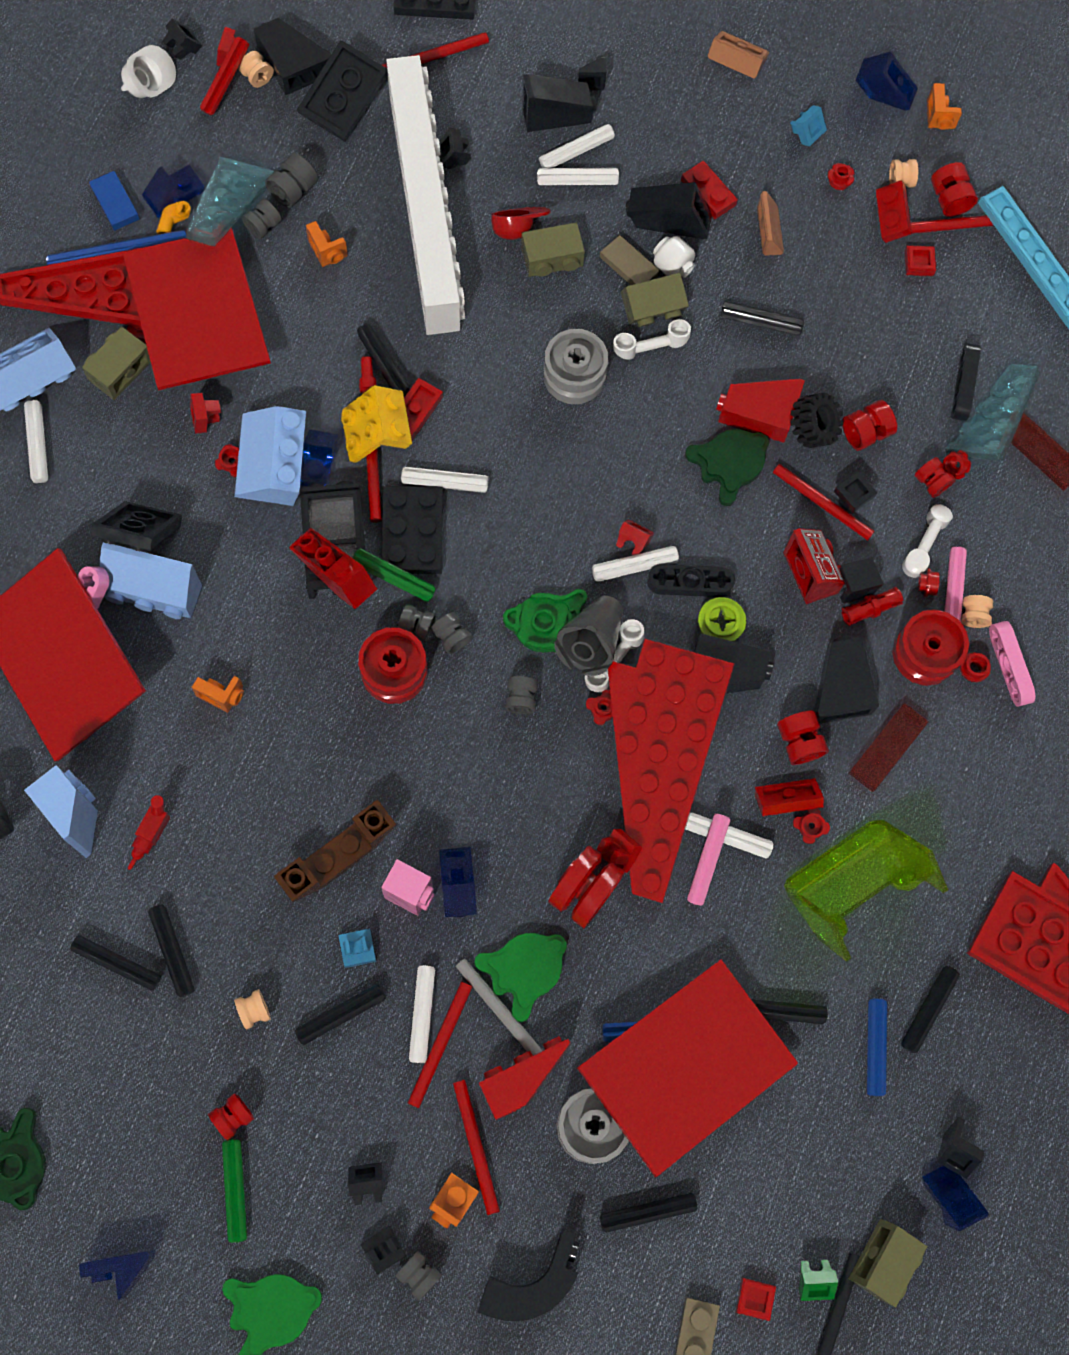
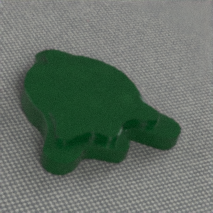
(731, 459)
(21, 1161)

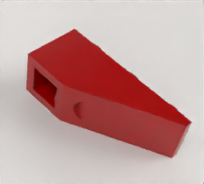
(334, 567)
(517, 1085)

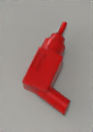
(149, 830)

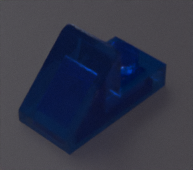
(171, 189)
(318, 457)
(955, 1198)
(127, 1270)

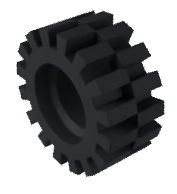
(805, 420)

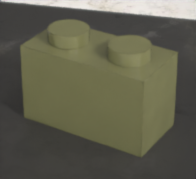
(552, 249)
(655, 299)
(116, 363)
(888, 1262)

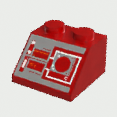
(813, 564)

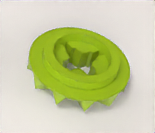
(730, 610)

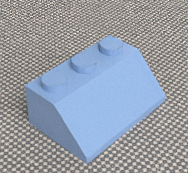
(31, 367)
(270, 455)
(150, 581)
(67, 807)

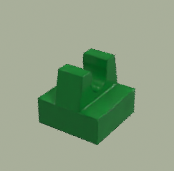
(817, 1284)

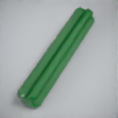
(394, 575)
(234, 1191)

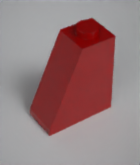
(761, 406)

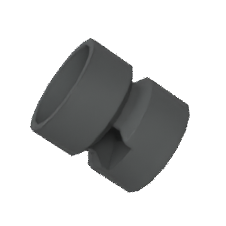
(292, 180)

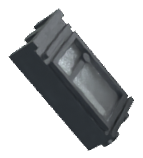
(337, 516)

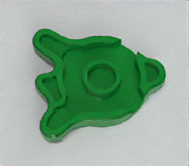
(542, 617)
(525, 968)
(270, 1310)

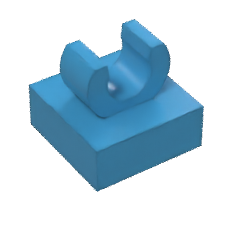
(809, 125)
(357, 948)

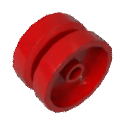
(930, 647)
(395, 648)
(582, 884)

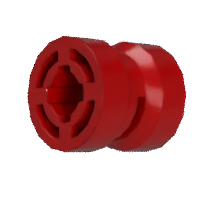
(935, 477)
(231, 1116)

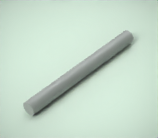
(498, 1007)

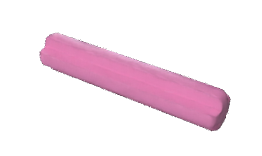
(955, 581)
(708, 859)

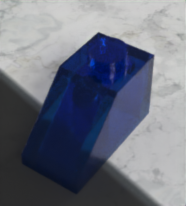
(886, 81)
(458, 882)

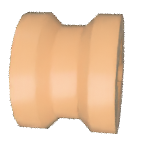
(256, 69)
(904, 171)
(977, 611)
(252, 1009)

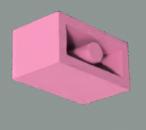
(408, 888)

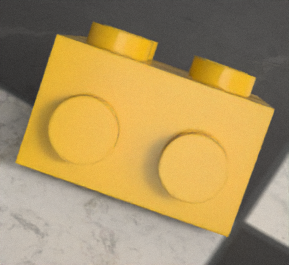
(375, 420)

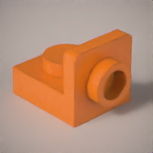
(938, 109)
(325, 250)
(214, 693)
(452, 1201)

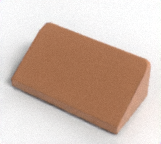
(737, 54)
(769, 225)

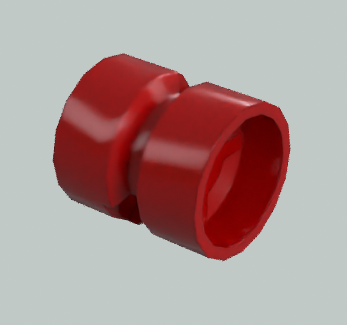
(954, 189)
(872, 423)
(799, 727)

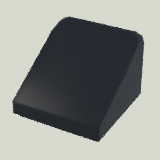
(594, 74)

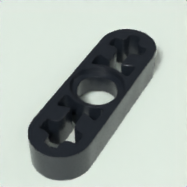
(966, 382)
(681, 589)

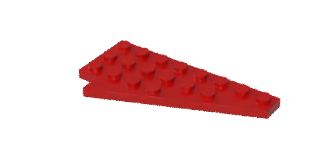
(77, 288)
(663, 736)
(1029, 935)

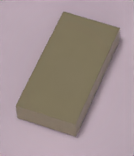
(628, 262)

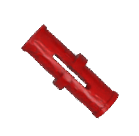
(872, 606)

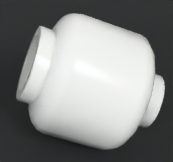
(674, 256)

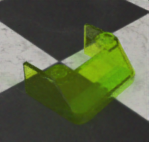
(856, 872)

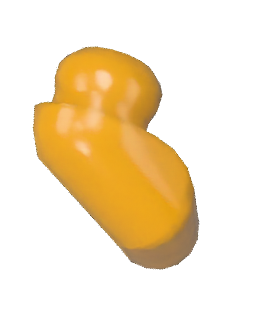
(173, 214)

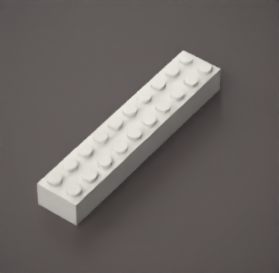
(425, 195)

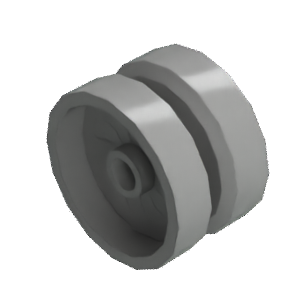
(575, 366)
(575, 1137)

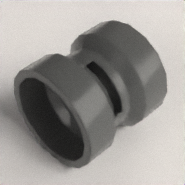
(261, 219)
(417, 622)
(451, 632)
(521, 695)
(418, 1275)

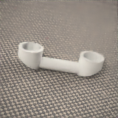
(678, 335)
(918, 559)
(631, 637)

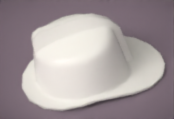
(148, 72)

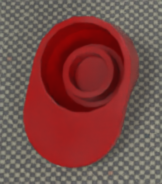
(512, 222)

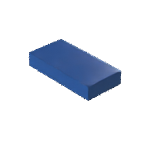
(114, 200)

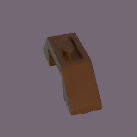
(338, 855)

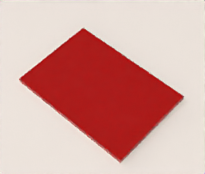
(195, 310)
(62, 656)
(687, 1067)

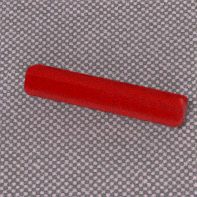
(224, 76)

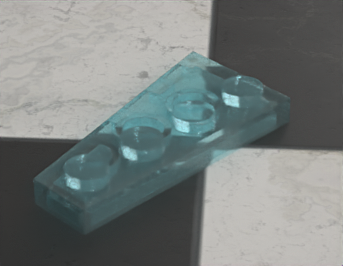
(226, 198)
(998, 417)

